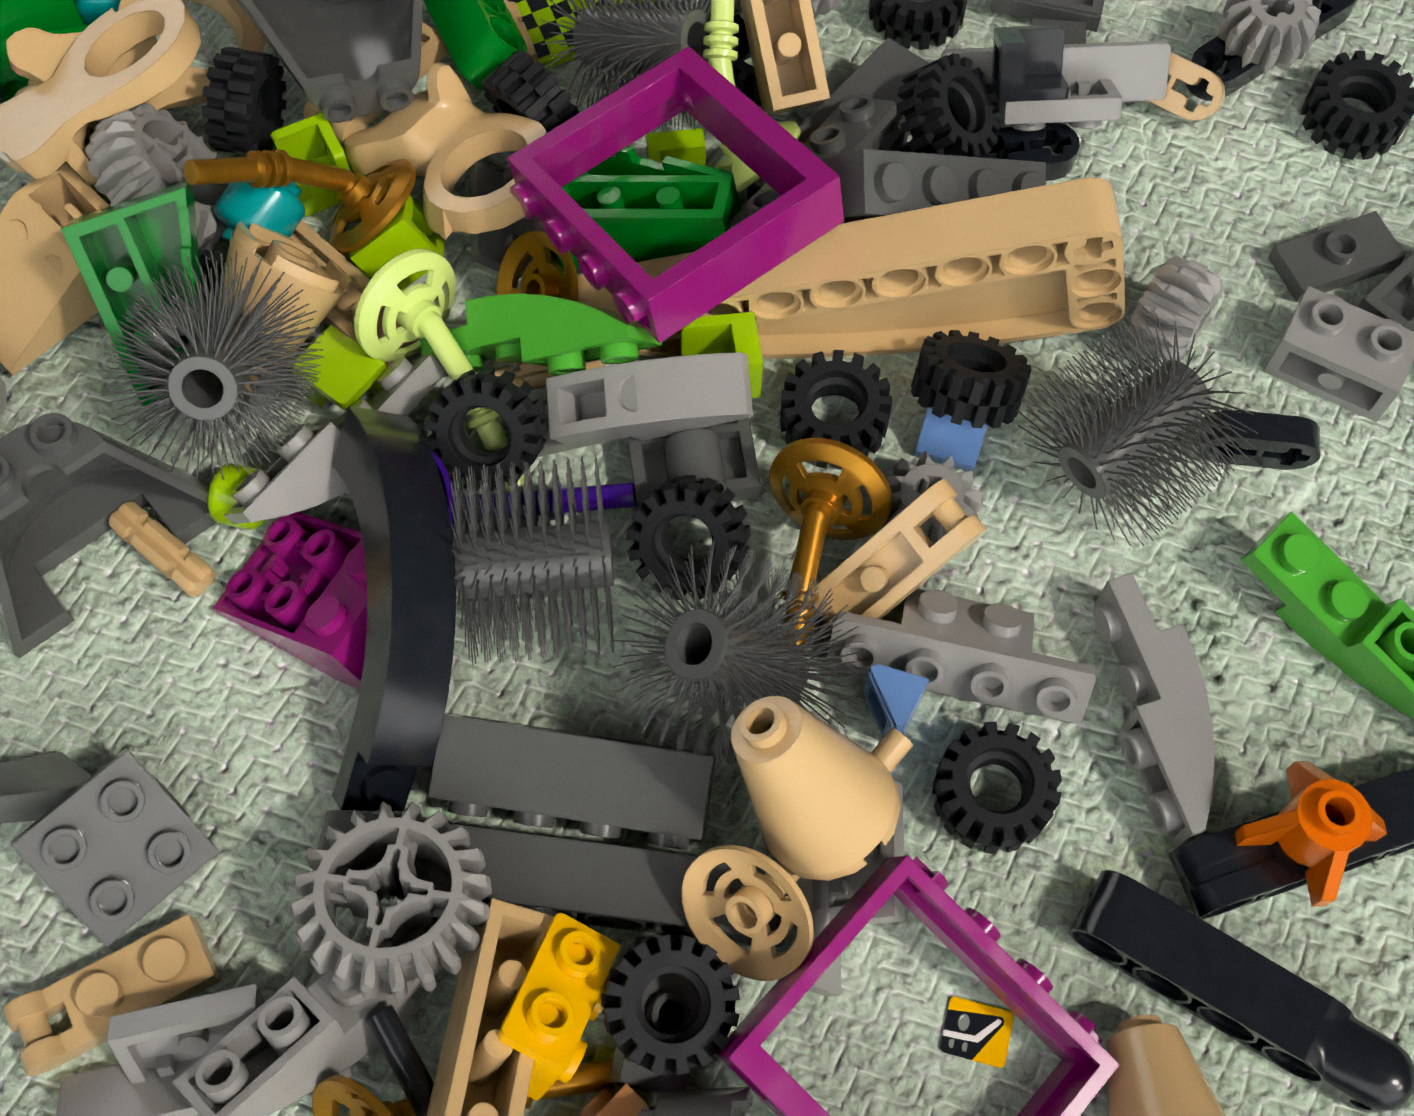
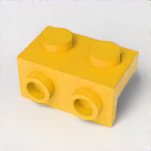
(558, 1000)

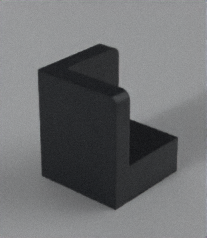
(1028, 63)

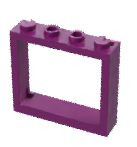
(664, 305)
(971, 938)

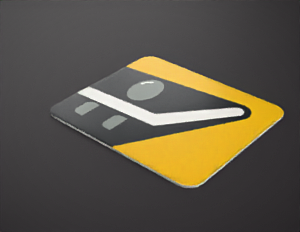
(977, 1032)

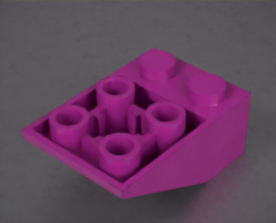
(305, 594)

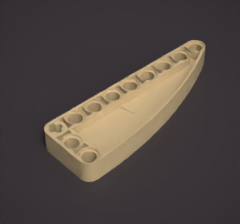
(984, 265)

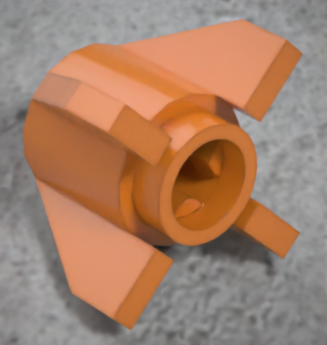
(1317, 828)

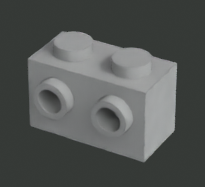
(1343, 354)

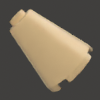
(282, 254)
(813, 789)
(1156, 1072)

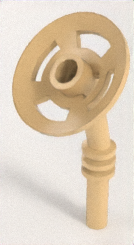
(759, 899)

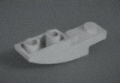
(644, 399)
(305, 470)
(1172, 726)
(290, 1045)

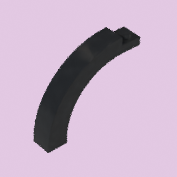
(408, 607)

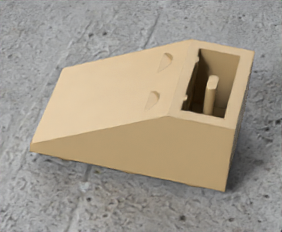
(39, 278)

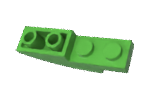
(545, 333)
(1338, 611)

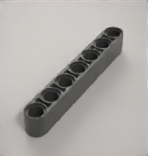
(578, 878)

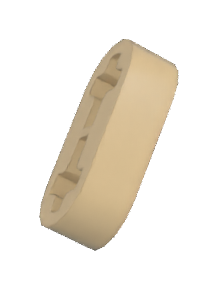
(1192, 74)

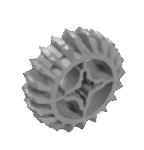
(146, 153)
(342, 883)

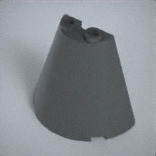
(345, 52)
(58, 498)

